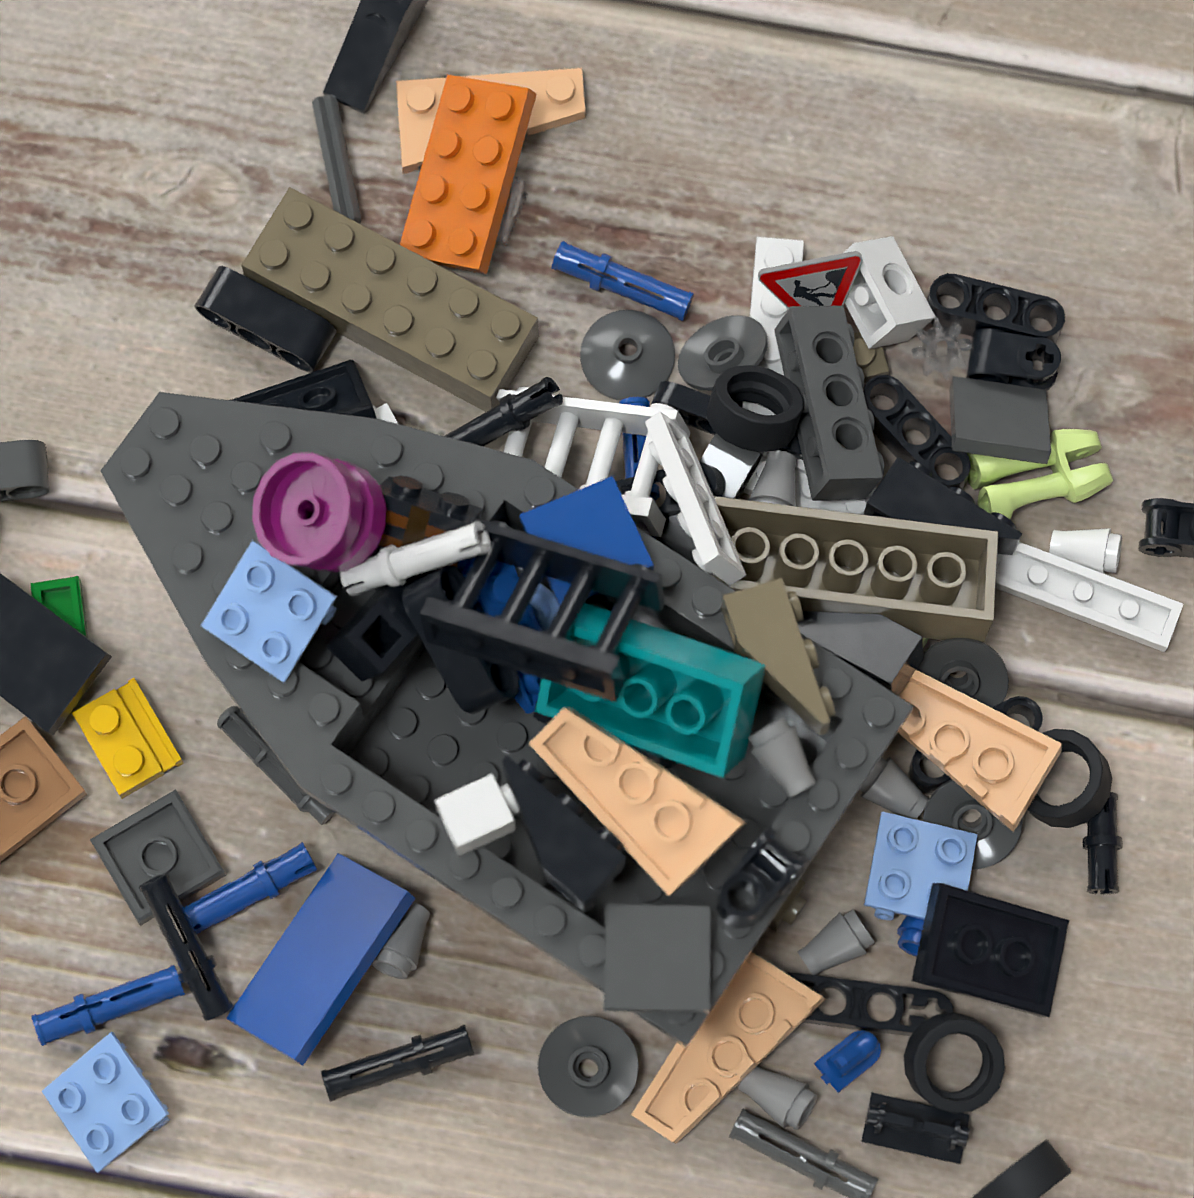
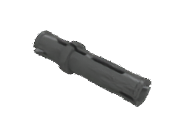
(748, 1131)

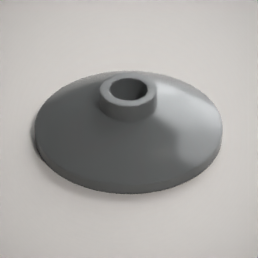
(720, 346)
(622, 375)
(985, 669)
(993, 838)
(580, 1041)

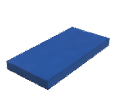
(320, 958)

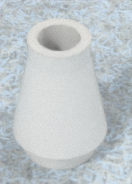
(1090, 548)

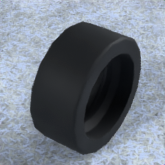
(750, 429)
(1095, 793)
(982, 1087)
(1028, 1176)

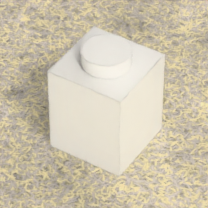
(477, 814)

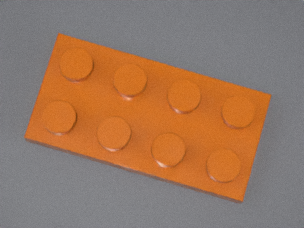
(467, 172)

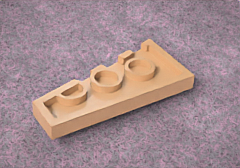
(649, 809)

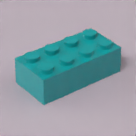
(675, 696)

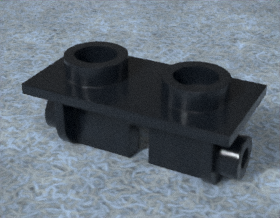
(915, 1128)

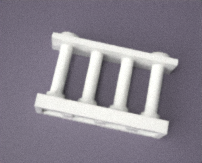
(612, 420)

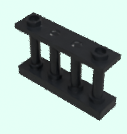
(545, 652)

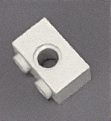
(886, 295)

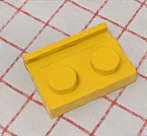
(127, 738)

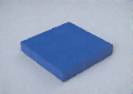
(591, 521)

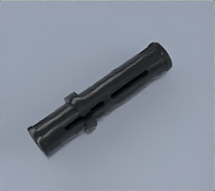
(511, 414)
(211, 998)
(339, 1080)

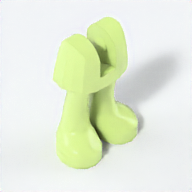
(1073, 485)

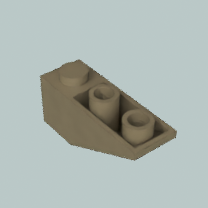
(766, 631)

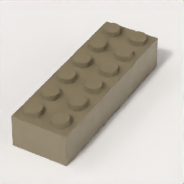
(392, 300)
(909, 571)

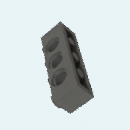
(831, 470)

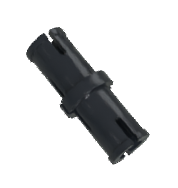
(1102, 849)

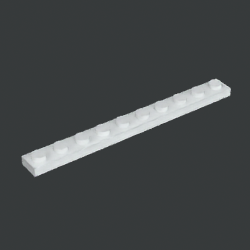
(1048, 581)

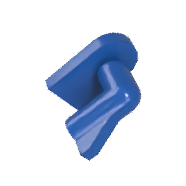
(849, 1059)

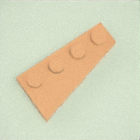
(556, 104)
(978, 747)
(738, 1034)

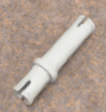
(396, 564)

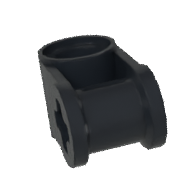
(1010, 357)
(1177, 528)
(766, 873)

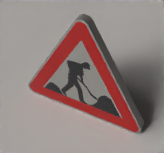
(813, 281)

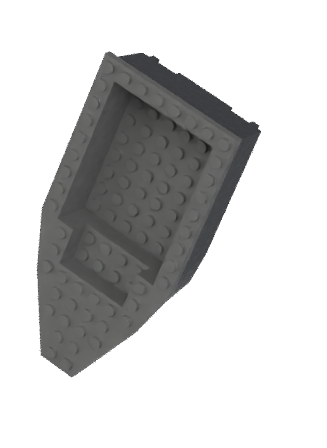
(401, 740)

